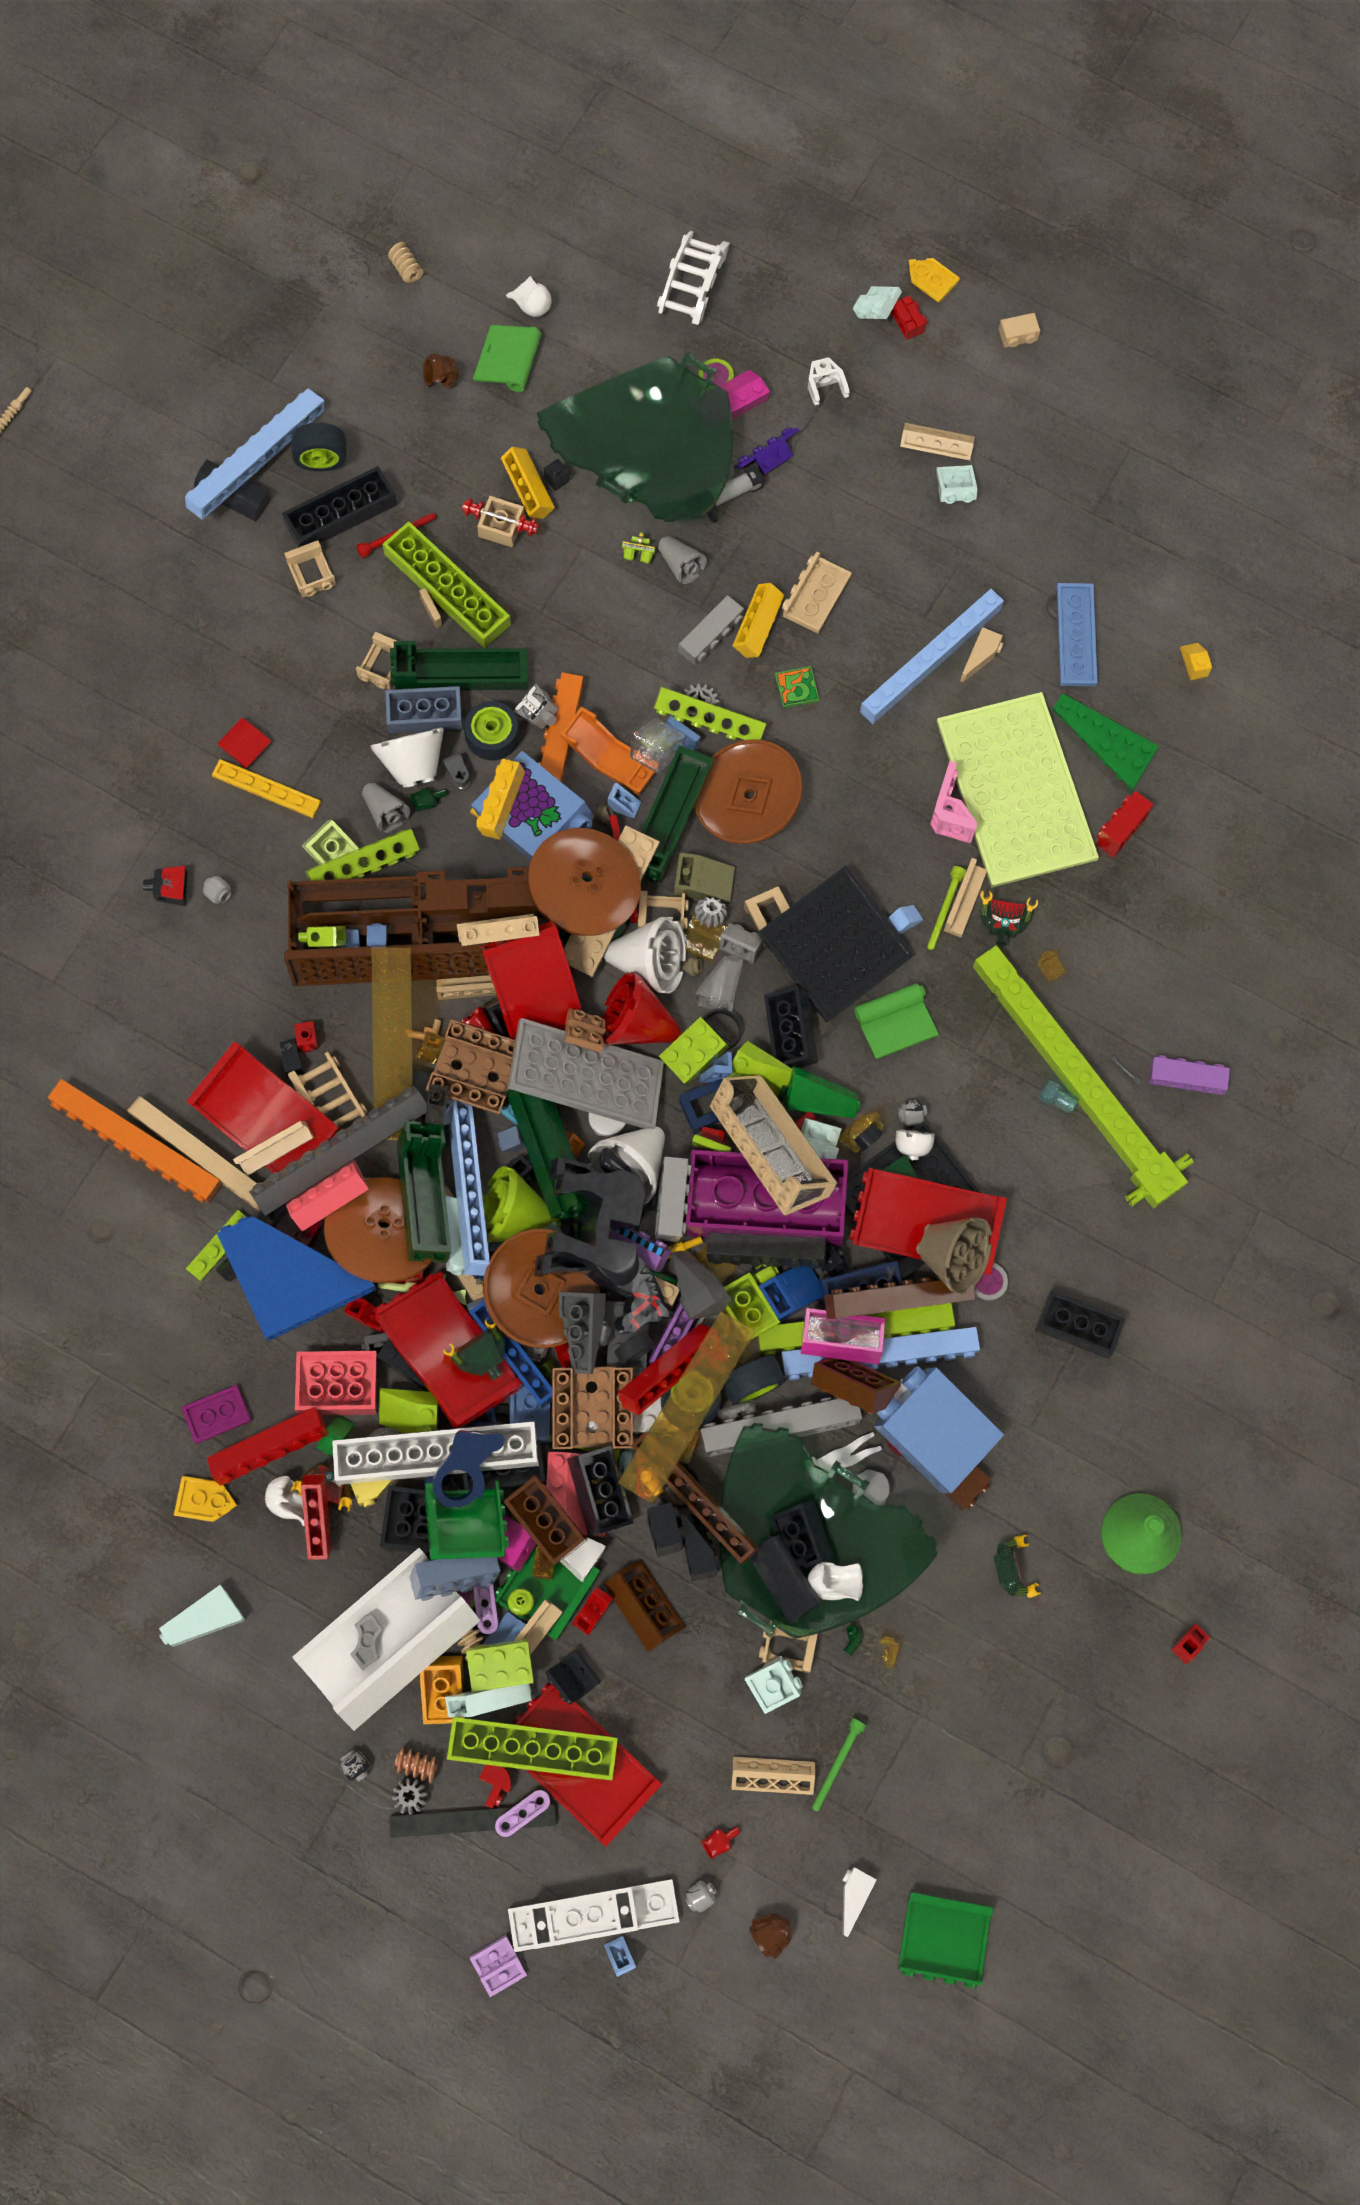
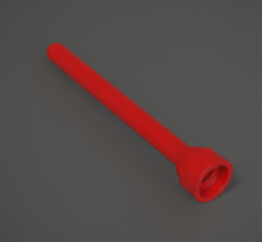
(365, 548)

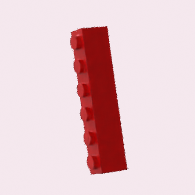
(662, 1373)
(267, 1446)

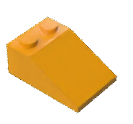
(438, 1681)

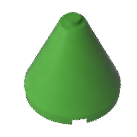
(1141, 1533)

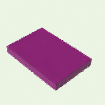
(216, 1414)

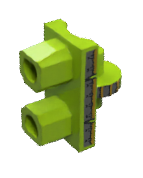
(646, 551)

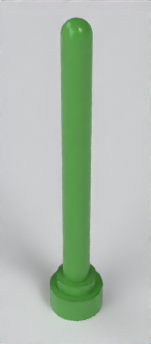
(855, 1728)

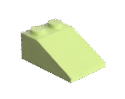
(329, 844)

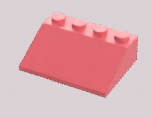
(327, 1195)
(336, 1382)
(563, 1489)

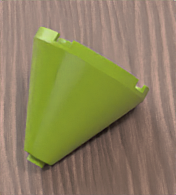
(513, 1207)

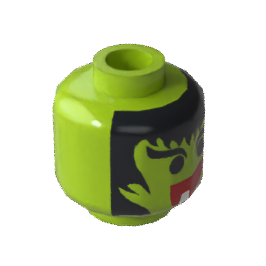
(763, 1273)

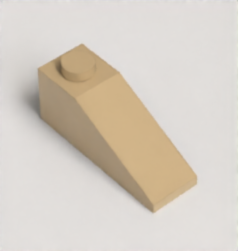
(983, 652)

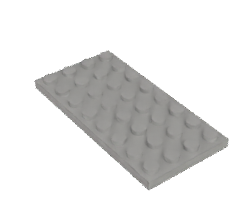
(606, 1083)

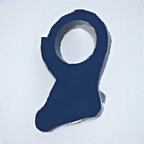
(468, 1452)

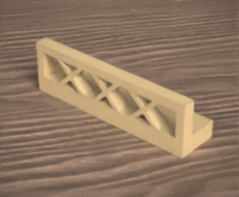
(937, 441)
(965, 899)
(465, 987)
(274, 1148)
(540, 1624)
(773, 1771)

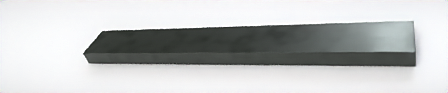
(461, 1822)

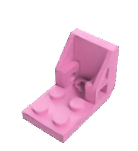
(953, 822)

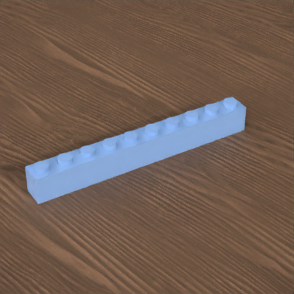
(253, 454)
(931, 656)
(468, 1190)
(897, 1351)

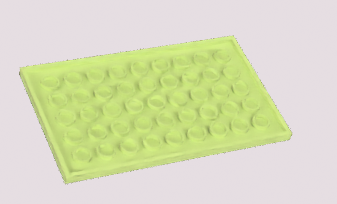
(1017, 789)

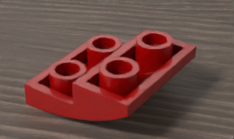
(243, 742)

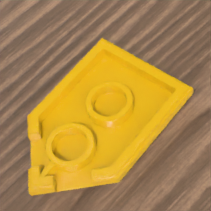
(932, 278)
(202, 1499)

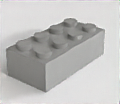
(671, 1199)

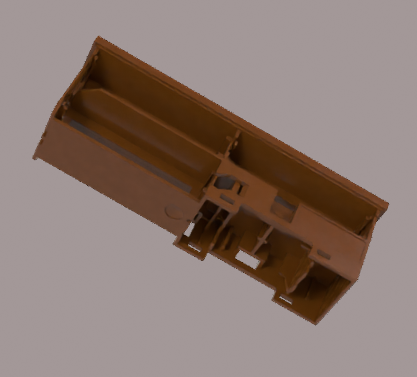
(429, 916)

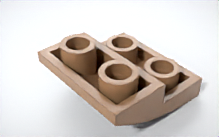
(584, 1030)

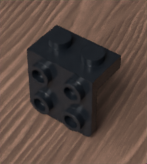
(573, 1677)

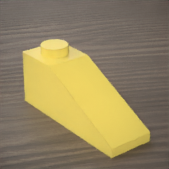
(368, 1492)

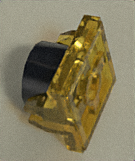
(862, 1132)

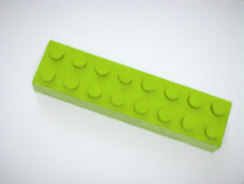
(446, 584)
(532, 1748)

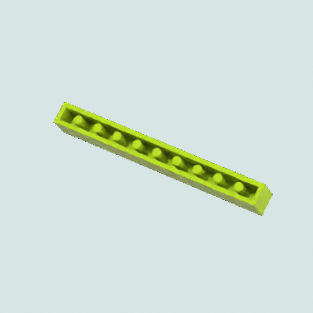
(897, 1323)

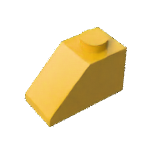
(1196, 661)

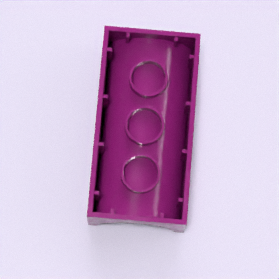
(732, 1199)

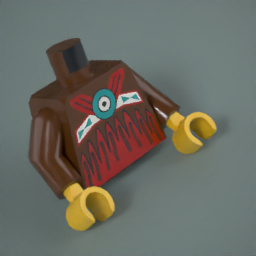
(337, 1494)

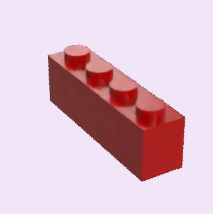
(316, 1517)

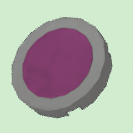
(992, 1286)

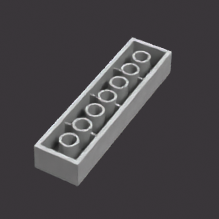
(800, 1421)

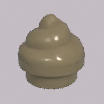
(603, 813)
(693, 966)

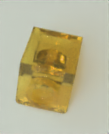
(1051, 965)
(889, 1655)

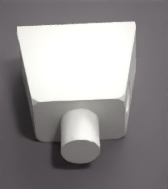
(584, 1558)

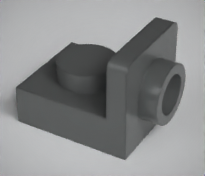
(376, 1341)

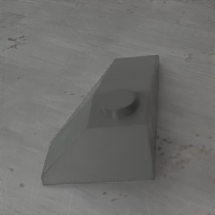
(700, 1291)
(582, 1316)

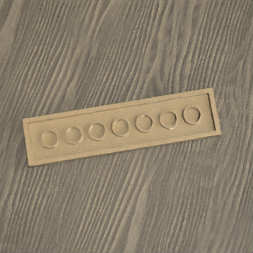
(586, 952)

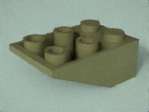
(703, 877)

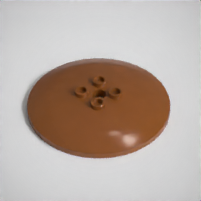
(746, 768)
(580, 905)
(365, 1247)
(511, 1293)

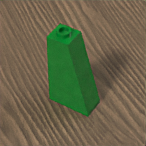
(816, 1095)

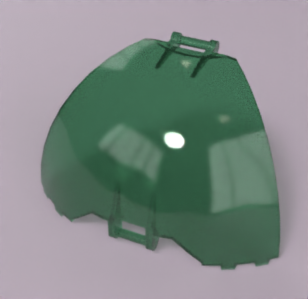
(651, 434)
(774, 1473)

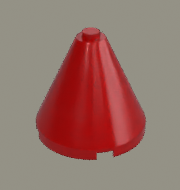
(637, 1015)

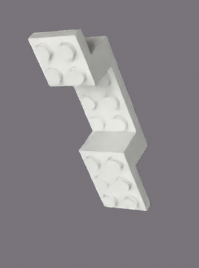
(593, 1915)

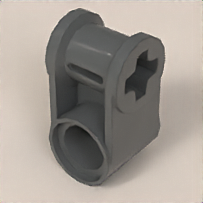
(456, 769)

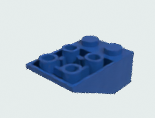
(791, 1291)

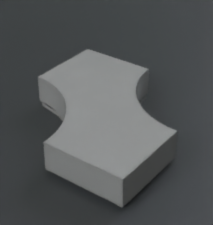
(365, 1651)

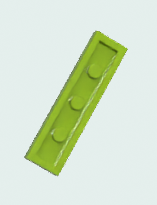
(211, 1253)

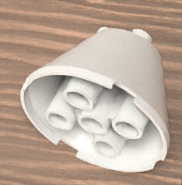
(411, 756)

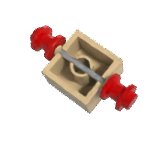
(500, 520)

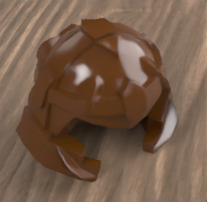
(440, 369)
(771, 1934)

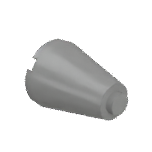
(682, 559)
(385, 808)

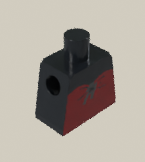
(168, 885)

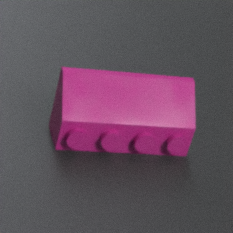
(745, 392)

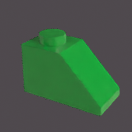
(337, 1430)

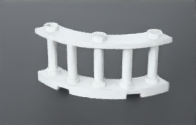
(715, 261)

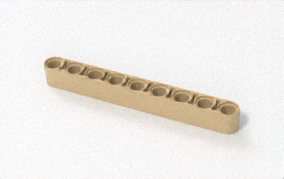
(193, 1149)

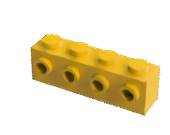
(527, 482)
(758, 620)
(500, 799)

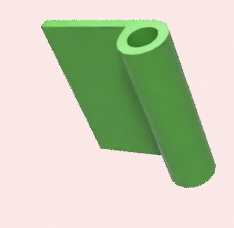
(508, 356)
(895, 1021)

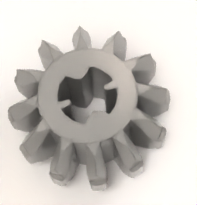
(710, 912)
(407, 1789)

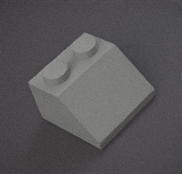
(741, 943)

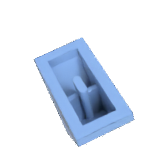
(623, 801)
(905, 918)
(619, 1956)

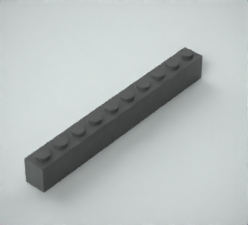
(338, 1150)

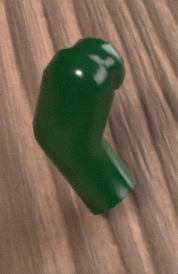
(854, 1639)

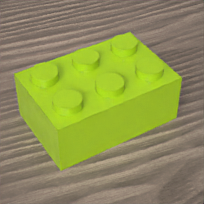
(694, 1051)
(500, 1665)

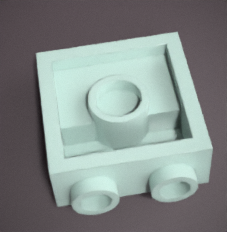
(877, 302)
(956, 484)
(822, 1138)
(774, 1684)

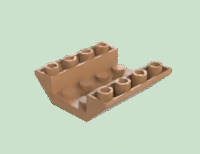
(480, 1055)
(576, 1407)

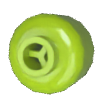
(522, 1609)

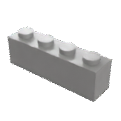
(711, 630)

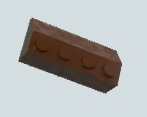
(855, 1384)
(545, 1520)
(644, 1605)

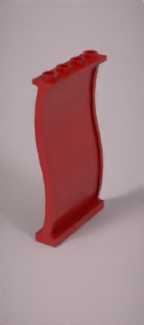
(532, 979)
(256, 1104)
(900, 1207)
(425, 1324)
(597, 1804)

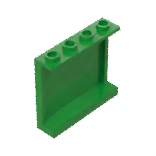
(466, 1530)
(563, 1591)
(944, 1939)

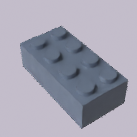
(423, 709)
(452, 1575)

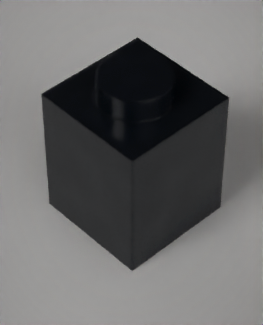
(556, 475)

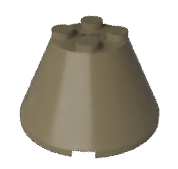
(957, 1251)

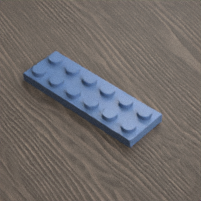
(1076, 634)

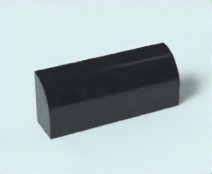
(247, 499)
(785, 1579)

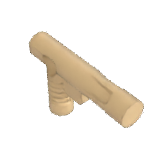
(436, 1027)

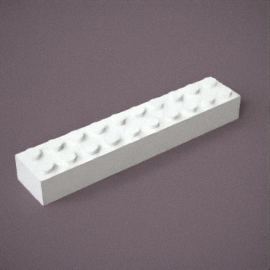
(423, 1453)

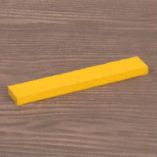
(266, 788)

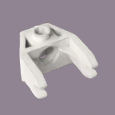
(832, 374)

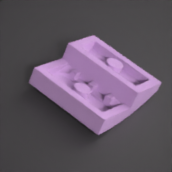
(497, 1965)

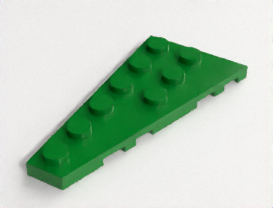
(1112, 743)

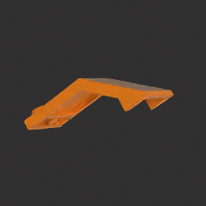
(605, 752)

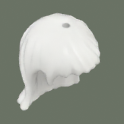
(532, 298)
(283, 1501)
(836, 1582)

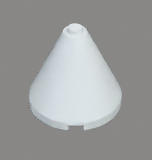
(652, 953)
(639, 1151)

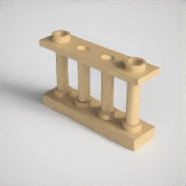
(498, 929)
(299, 1082)

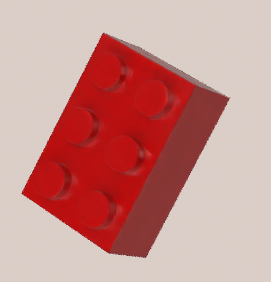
(1123, 823)

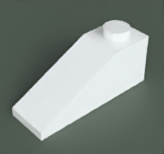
(855, 1893)

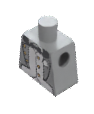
(537, 708)

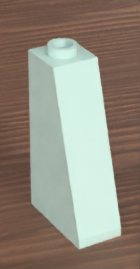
(455, 1261)
(202, 1618)
(477, 1703)

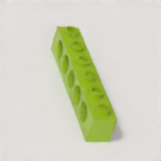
(665, 696)
(405, 838)

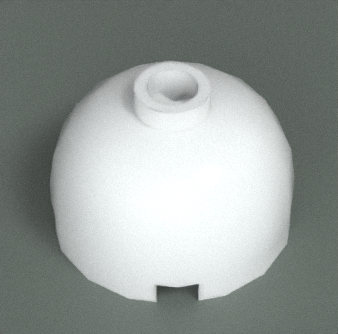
(914, 1143)

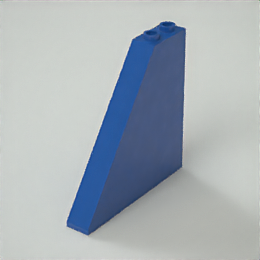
(285, 1278)

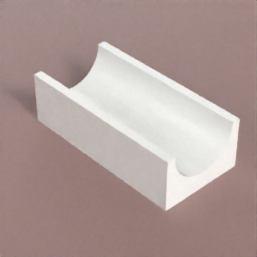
(411, 1640)

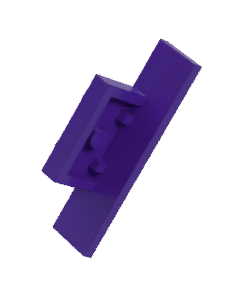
(770, 455)

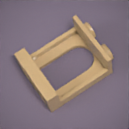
(303, 554)
(364, 672)
(662, 901)
(753, 904)
(803, 1666)

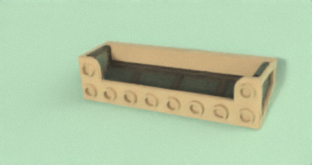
(771, 1143)

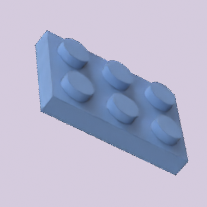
(526, 1409)

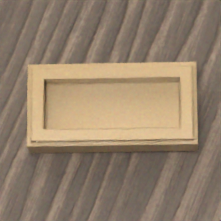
(430, 607)

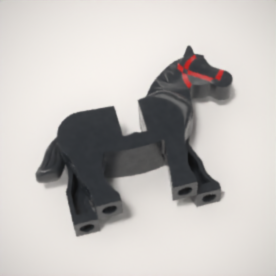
(616, 1204)

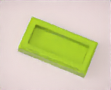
(709, 1145)

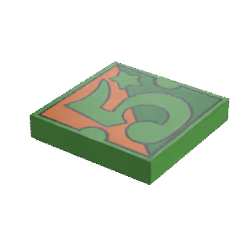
(797, 687)

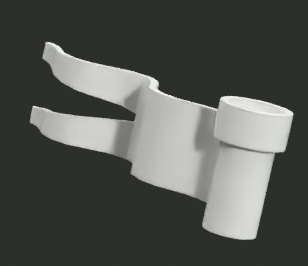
(843, 1454)

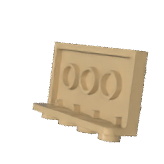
(815, 593)

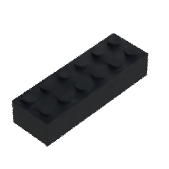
(340, 508)

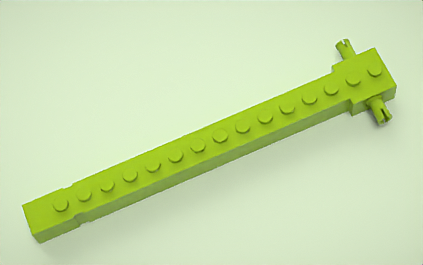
(1152, 1172)

